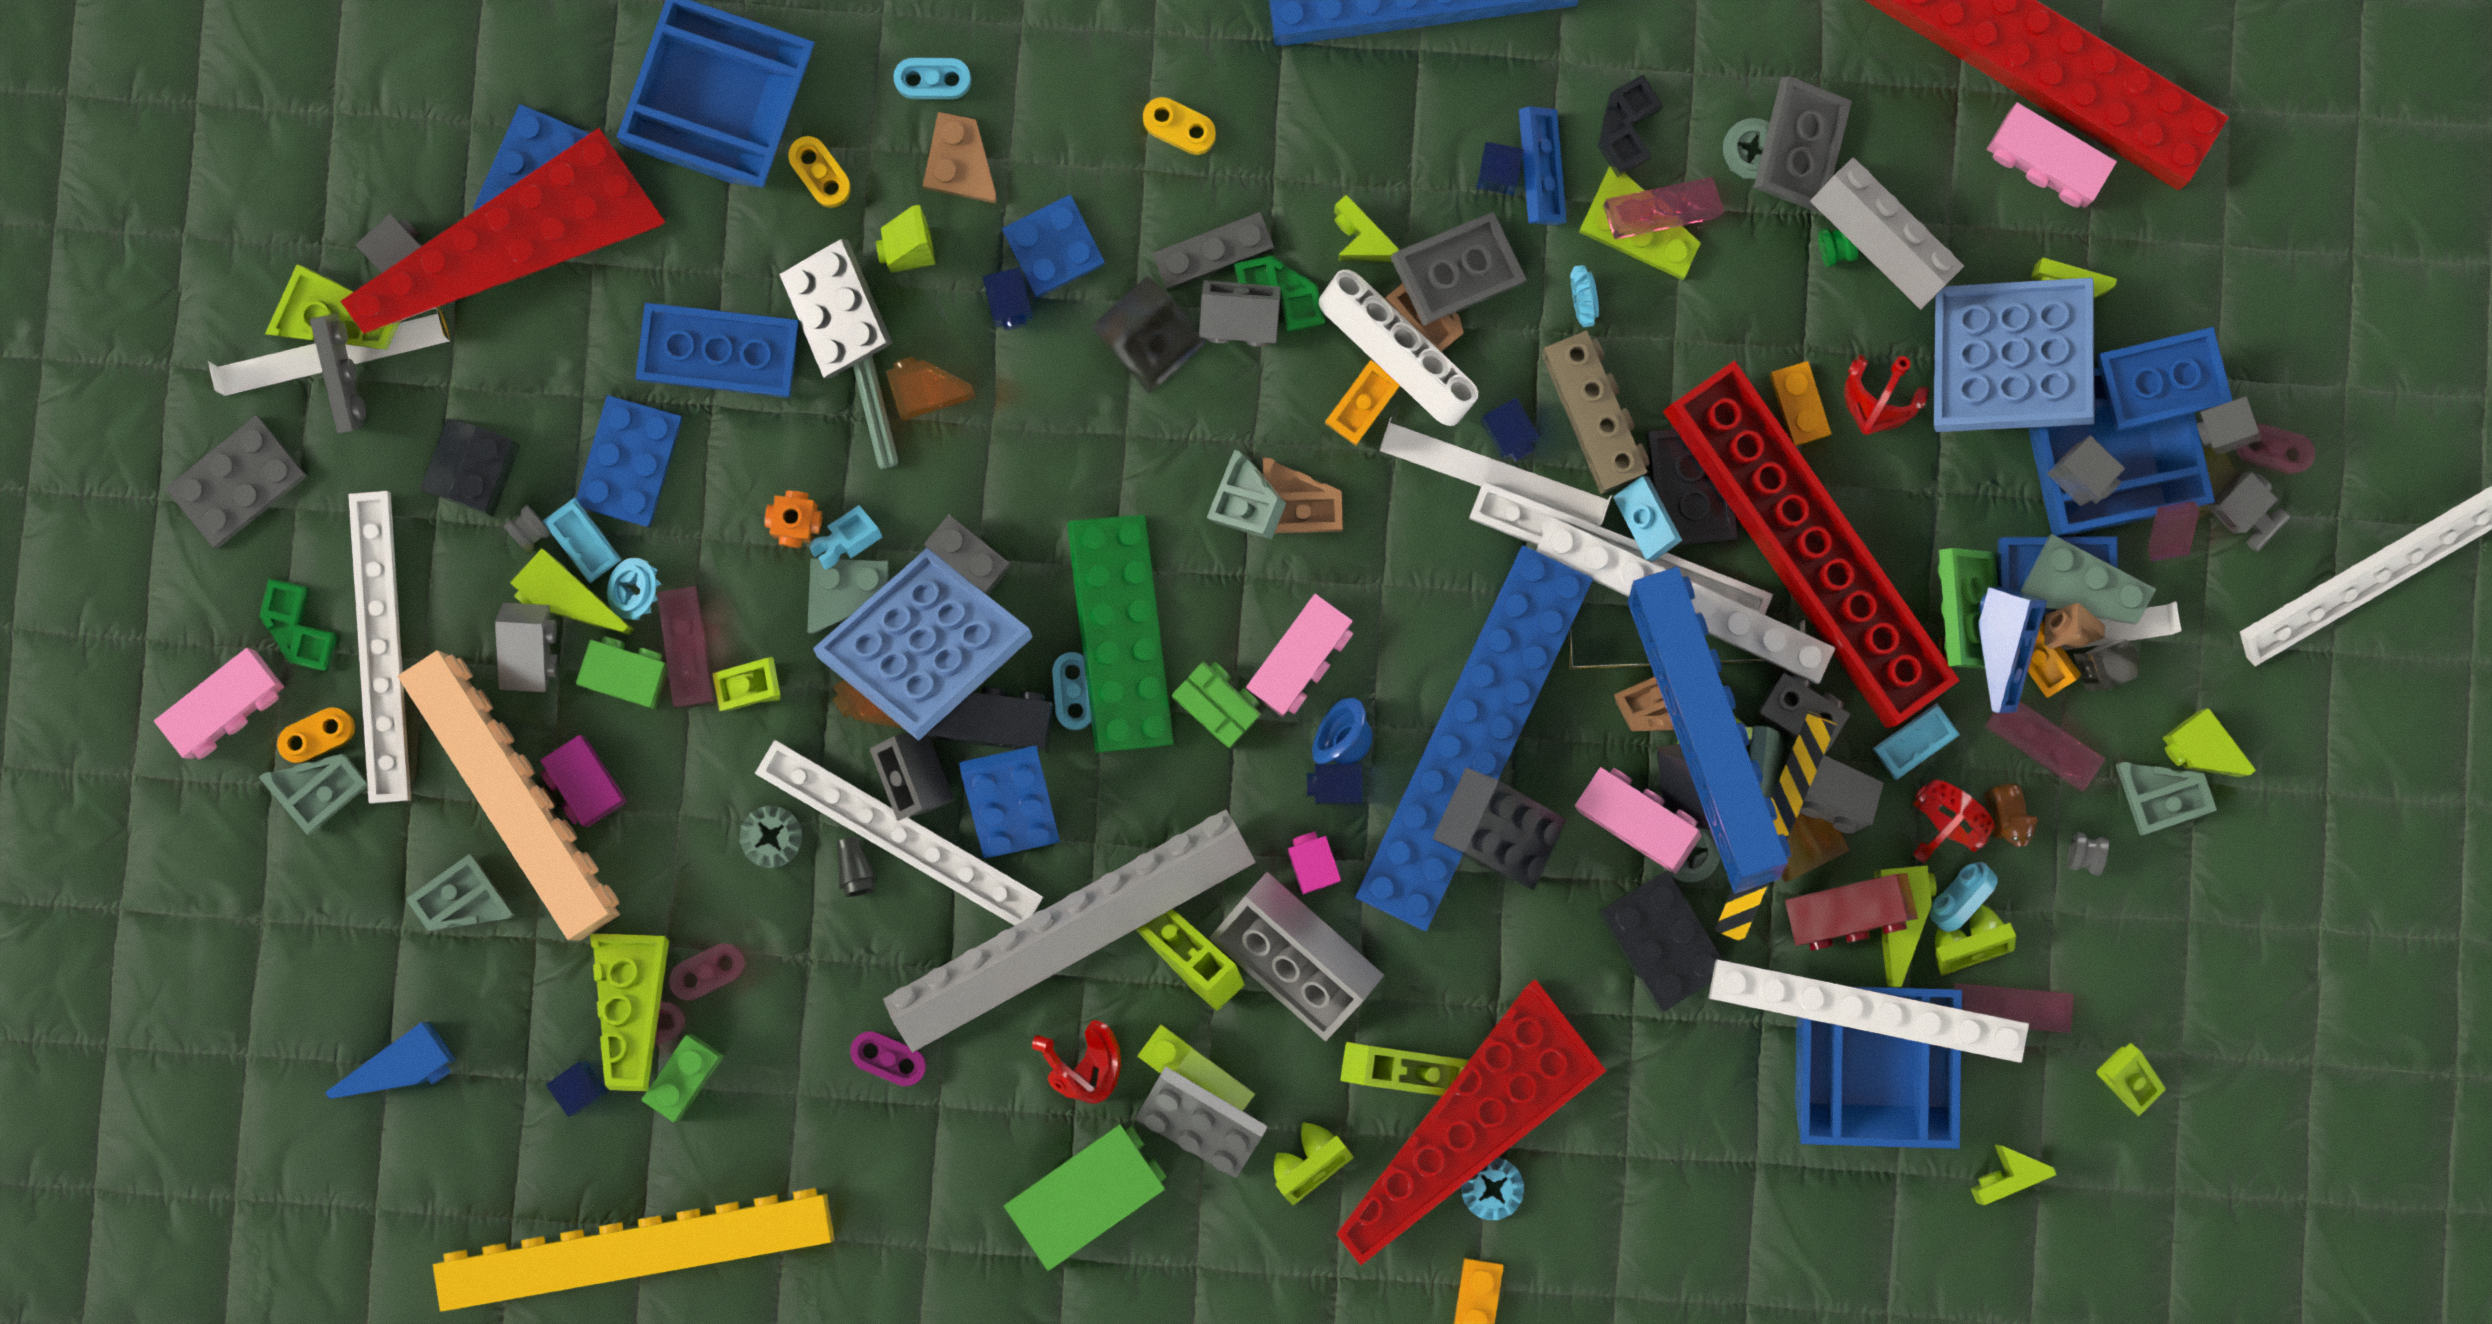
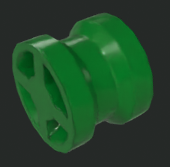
(1836, 247)

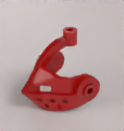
(1876, 413)
(1940, 793)
(1101, 1053)

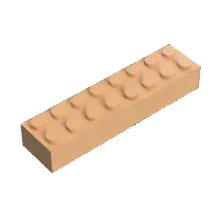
(509, 795)

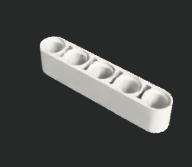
(1398, 347)

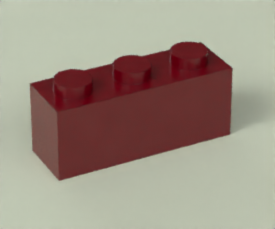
(1852, 911)

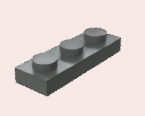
(1213, 251)
(338, 372)

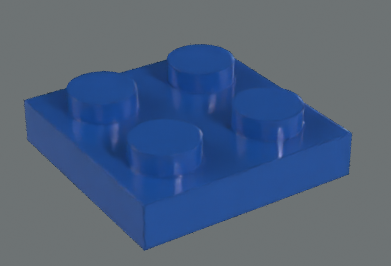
(1053, 246)

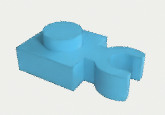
(848, 534)

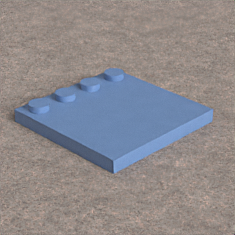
(2014, 355)
(922, 643)

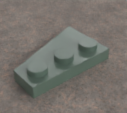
(2073, 576)

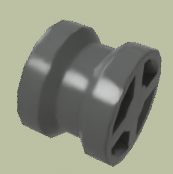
(527, 529)
(2087, 853)

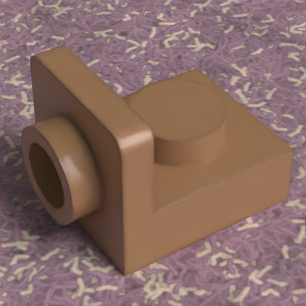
(2072, 627)

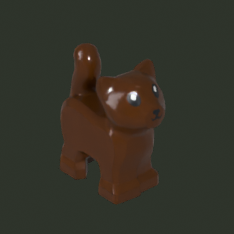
(2010, 814)

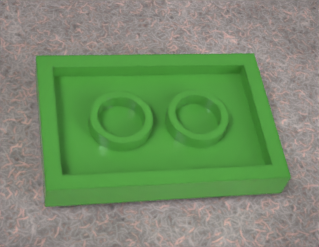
(1965, 581)

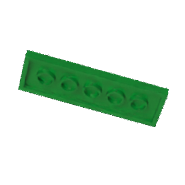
(1120, 633)

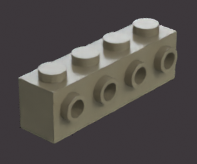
(1594, 411)

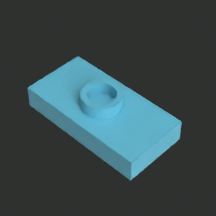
(1647, 518)
(582, 540)
(1916, 741)

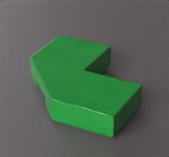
(1297, 293)
(282, 616)

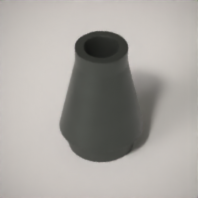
(854, 868)

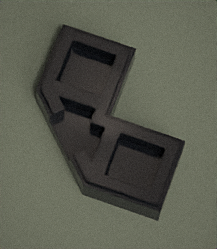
(1618, 138)

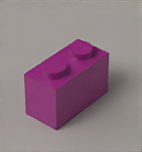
(582, 782)

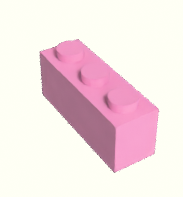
(2050, 156)
(1300, 656)
(220, 705)
(1639, 819)

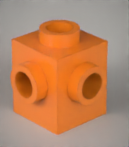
(807, 524)

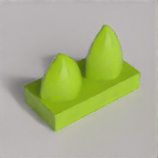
(1988, 940)
(1325, 1157)

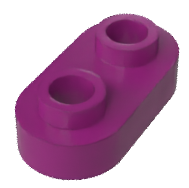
(888, 1059)

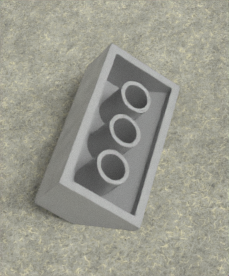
(1886, 233)
(1296, 956)

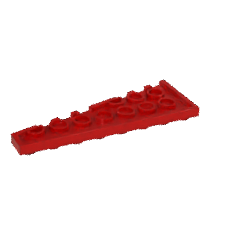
(548, 217)
(1502, 1093)

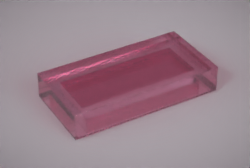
(2173, 531)

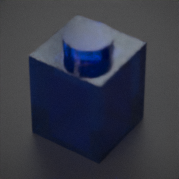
(1499, 168)
(1008, 298)
(1510, 431)
(1335, 784)
(577, 1088)

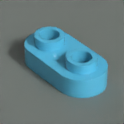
(933, 76)
(1070, 691)
(1963, 896)

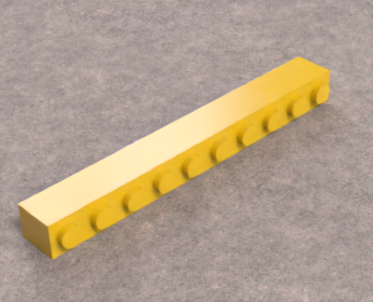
(633, 1251)

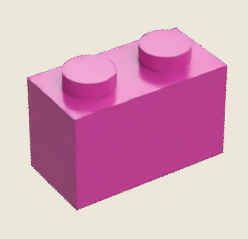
(1313, 863)

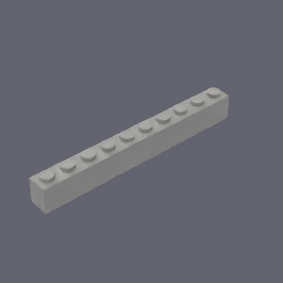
(1068, 930)

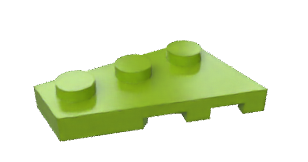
(1665, 249)
(313, 296)

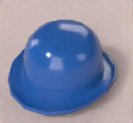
(1343, 734)

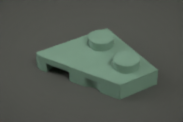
(1246, 499)
(842, 590)
(315, 789)
(2164, 795)
(459, 898)

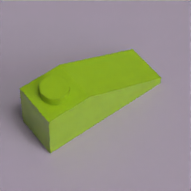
(906, 242)
(550, 583)
(1901, 945)
(1193, 958)
(1173, 1052)
(1399, 1069)

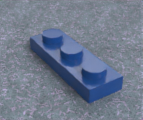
(1542, 166)

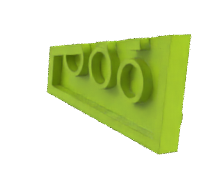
(629, 994)

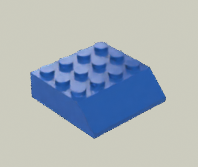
(715, 93)
(2160, 463)
(1877, 1086)

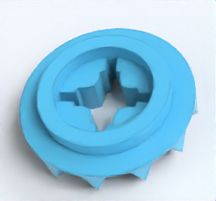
(1584, 295)
(622, 599)
(1511, 1190)

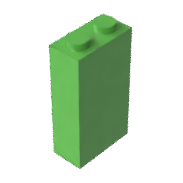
(1086, 1195)

